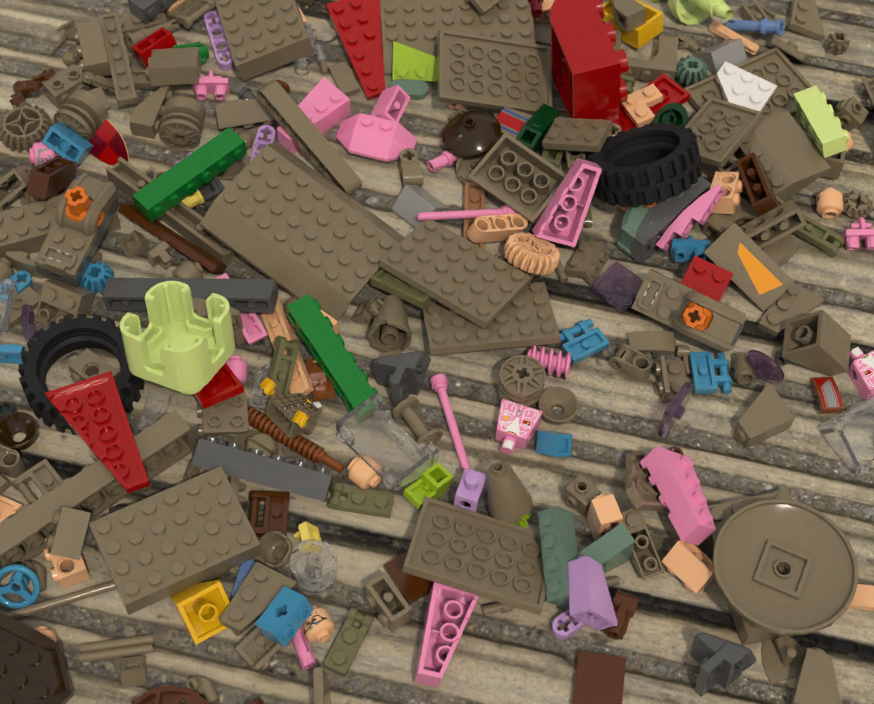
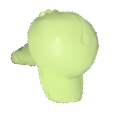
(696, 11)

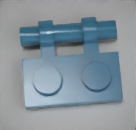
(585, 345)
(703, 372)

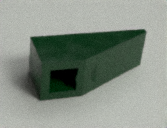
(537, 127)

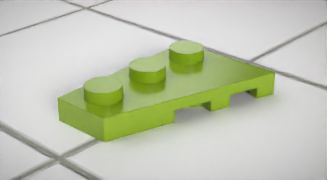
(413, 64)

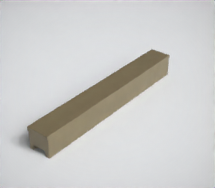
(179, 217)

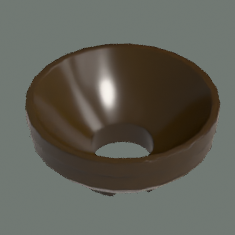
(16, 423)

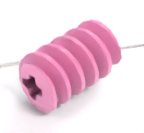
(551, 361)

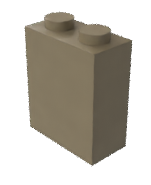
(174, 66)

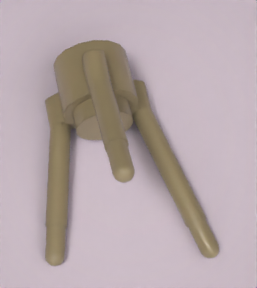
(70, 27)

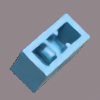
(67, 143)
(284, 616)

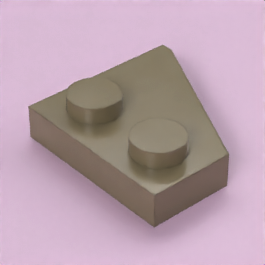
(757, 12)

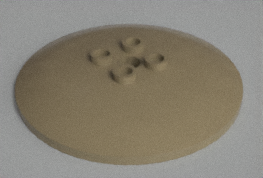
(805, 542)

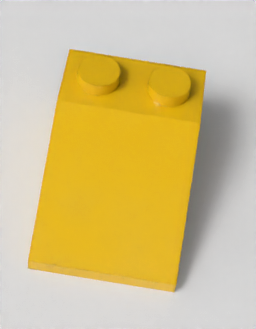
(643, 34)

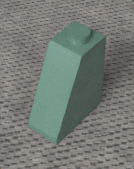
(611, 549)

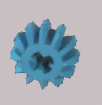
(96, 277)

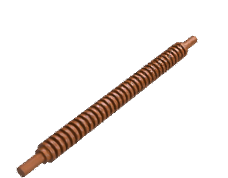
(299, 444)

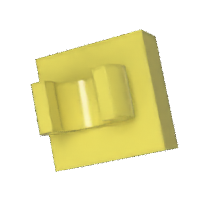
(307, 531)

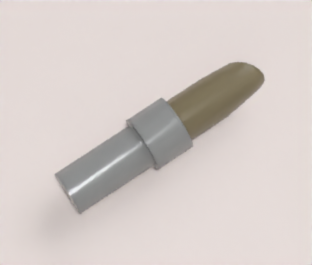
(321, 59)

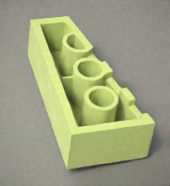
(820, 121)

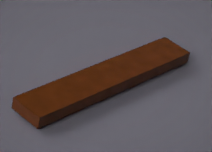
(174, 239)

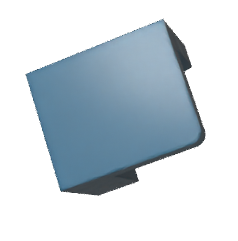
(554, 443)

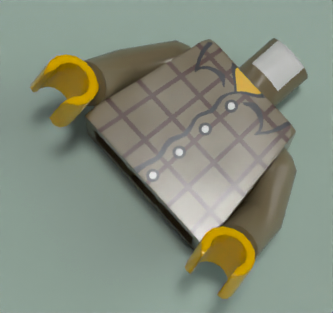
(291, 412)

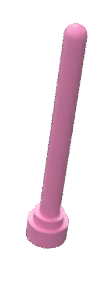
(463, 214)
(439, 384)

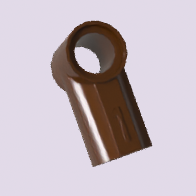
(624, 608)

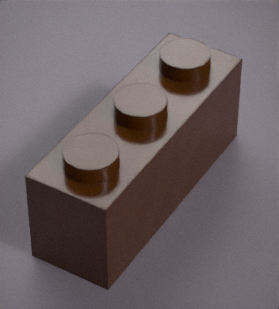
(50, 177)
(757, 183)

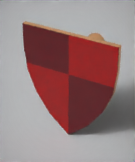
(108, 144)

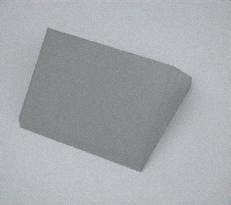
(728, 50)
(413, 201)

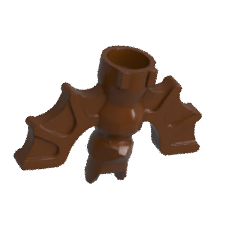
(29, 87)

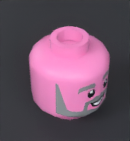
(40, 153)

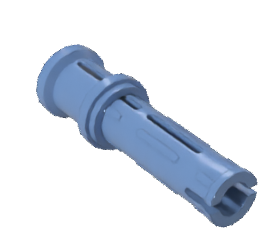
(763, 27)

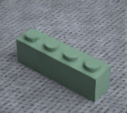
(558, 549)

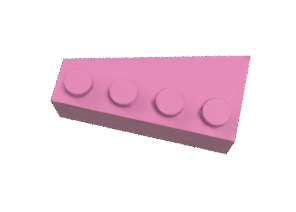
(324, 108)
(569, 205)
(680, 494)
(443, 626)

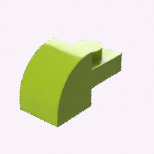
(431, 484)

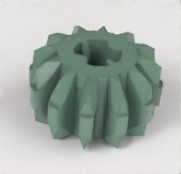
(690, 70)

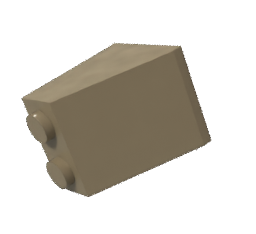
(817, 343)

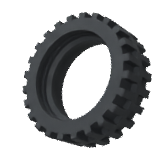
(647, 164)
(61, 340)

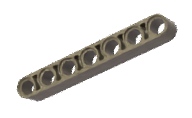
(308, 137)

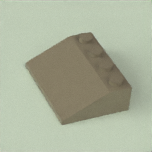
(786, 154)
(518, 177)

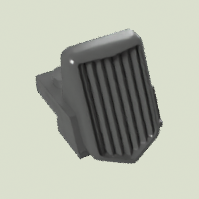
(402, 373)
(719, 661)

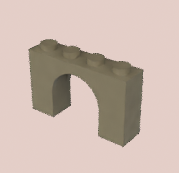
(663, 62)
(778, 251)

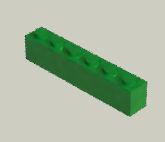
(189, 174)
(329, 351)

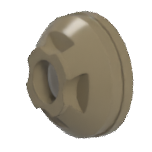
(561, 398)

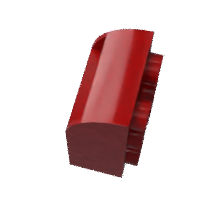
(585, 61)

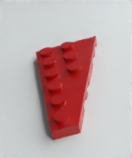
(361, 37)
(101, 422)

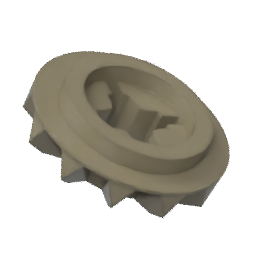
(865, 205)

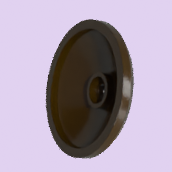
(471, 134)

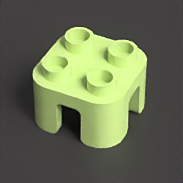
(178, 344)

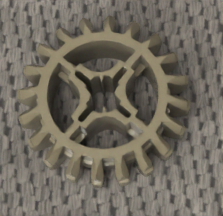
(23, 127)

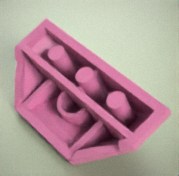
(374, 137)

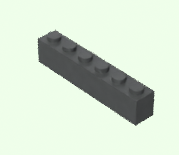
(263, 470)

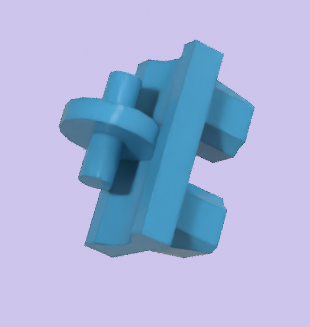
(688, 248)

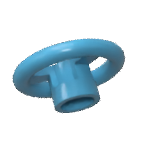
(21, 577)

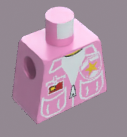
(862, 372)
(516, 425)

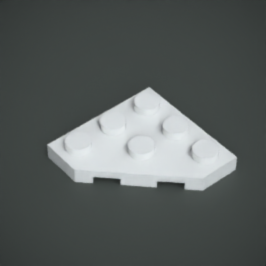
(744, 87)

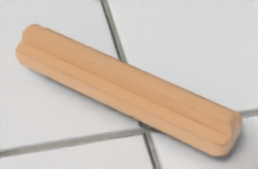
(727, 33)

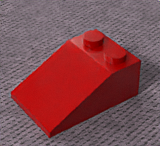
(707, 278)

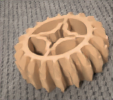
(531, 253)

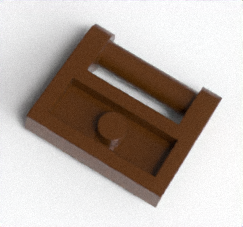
(275, 511)

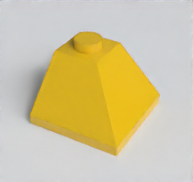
(201, 609)

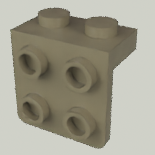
(224, 417)

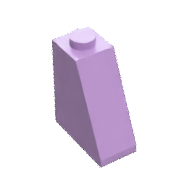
(589, 594)

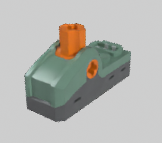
(646, 224)

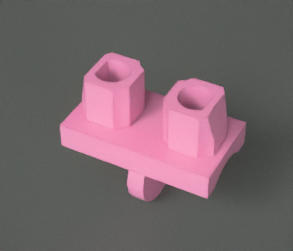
(212, 85)
(857, 232)

